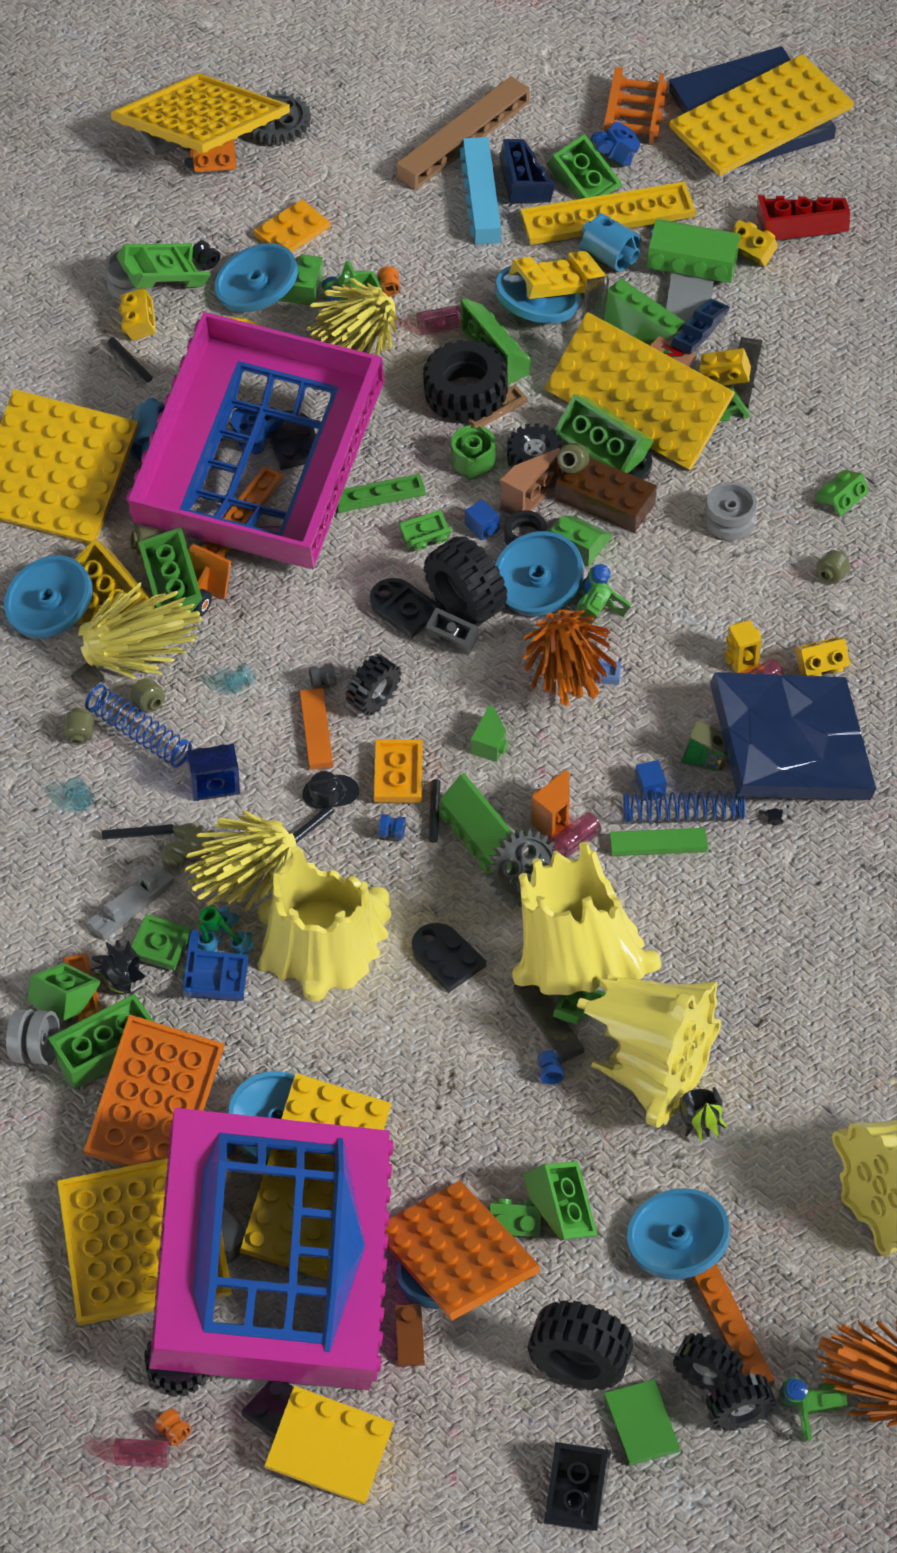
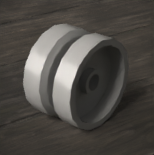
(117, 279)
(730, 511)
(29, 1035)

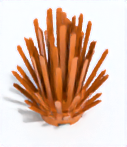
(568, 654)
(873, 1366)

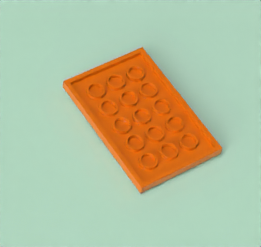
(149, 1078)
(458, 1250)

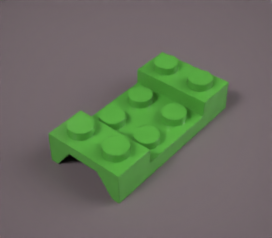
(160, 263)

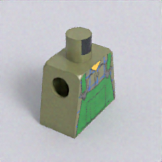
(705, 748)

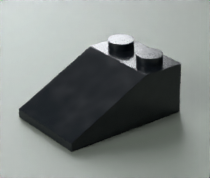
(577, 1486)

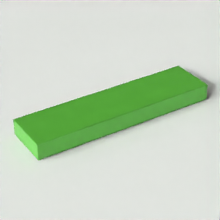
(381, 493)
(658, 841)

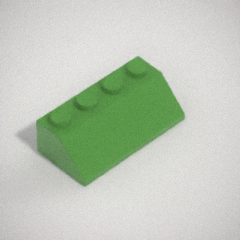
(693, 250)
(639, 314)
(482, 326)
(603, 434)
(168, 565)
(473, 820)
(91, 1045)

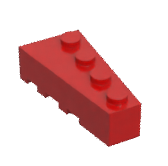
(803, 216)

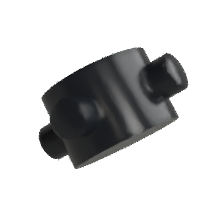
(775, 816)

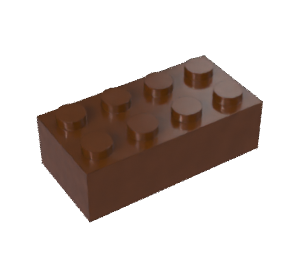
(607, 494)

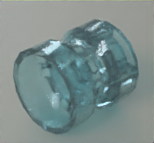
(239, 678)
(78, 794)

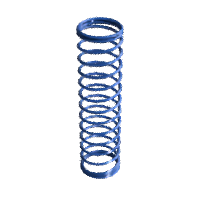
(174, 751)
(628, 812)

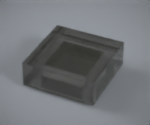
(87, 677)

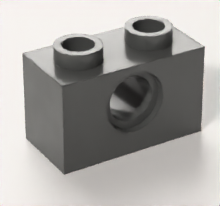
(452, 630)

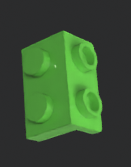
(843, 491)
(425, 530)
(517, 1218)

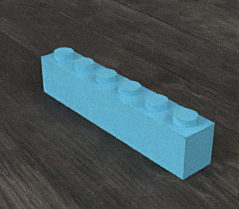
(481, 190)

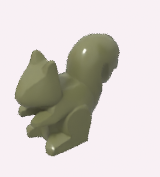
(176, 852)

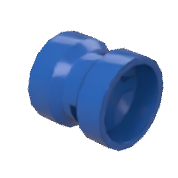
(392, 827)
(551, 1068)

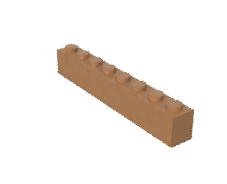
(475, 122)

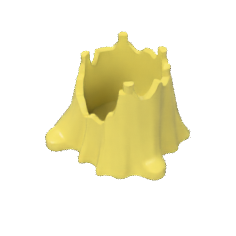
(321, 927)
(576, 928)
(660, 1036)
(871, 1178)

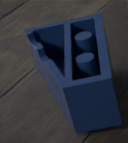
(522, 173)

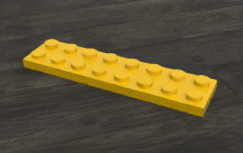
(629, 208)

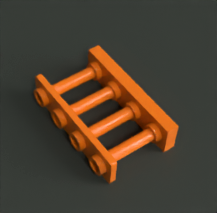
(617, 96)

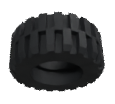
(464, 360)
(465, 580)
(580, 1345)

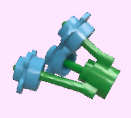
(222, 919)

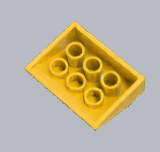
(107, 578)
(329, 1445)

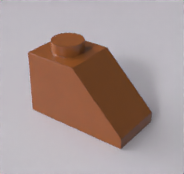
(409, 1335)

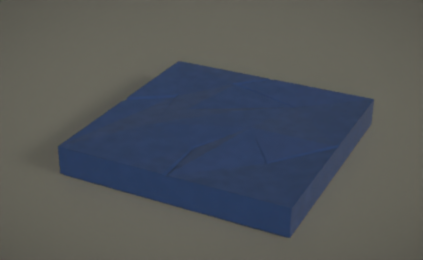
(704, 85)
(792, 736)

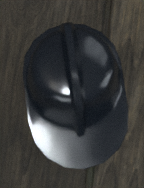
(330, 790)

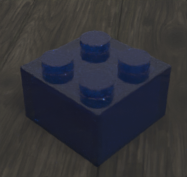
(213, 772)

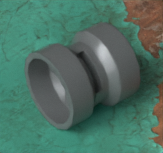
(322, 675)

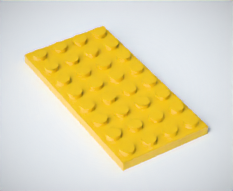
(761, 114)
(642, 388)
(272, 1216)

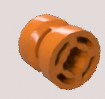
(388, 279)
(174, 1428)

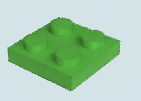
(161, 942)

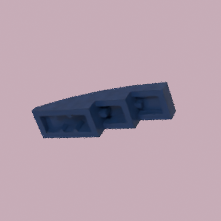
(700, 326)

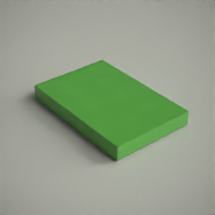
(641, 1422)

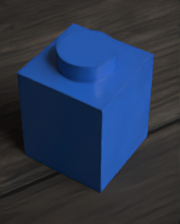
(482, 520)
(650, 779)

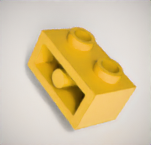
(754, 243)
(137, 314)
(726, 366)
(743, 646)
(822, 656)

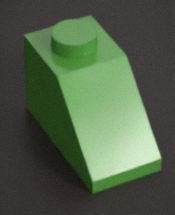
(490, 736)

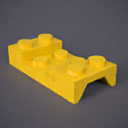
(556, 277)

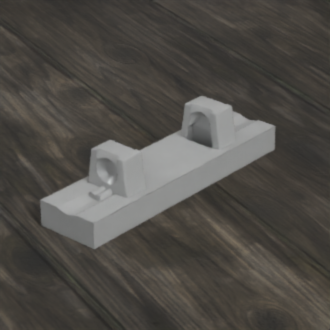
(130, 902)

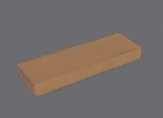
(514, 399)

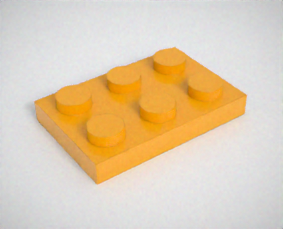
(293, 226)
(398, 771)

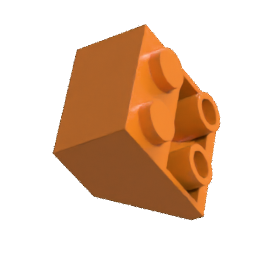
(551, 806)

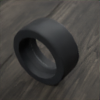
(523, 518)

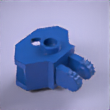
(616, 143)
(243, 421)

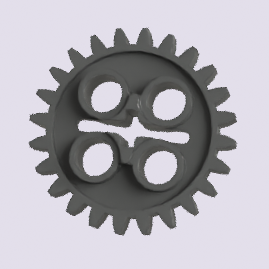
(290, 124)
(512, 851)

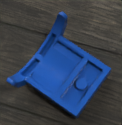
(214, 973)

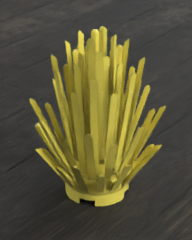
(356, 320)
(139, 628)
(234, 859)

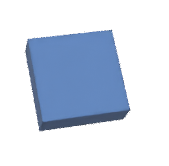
(613, 673)

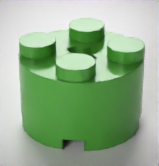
(473, 451)

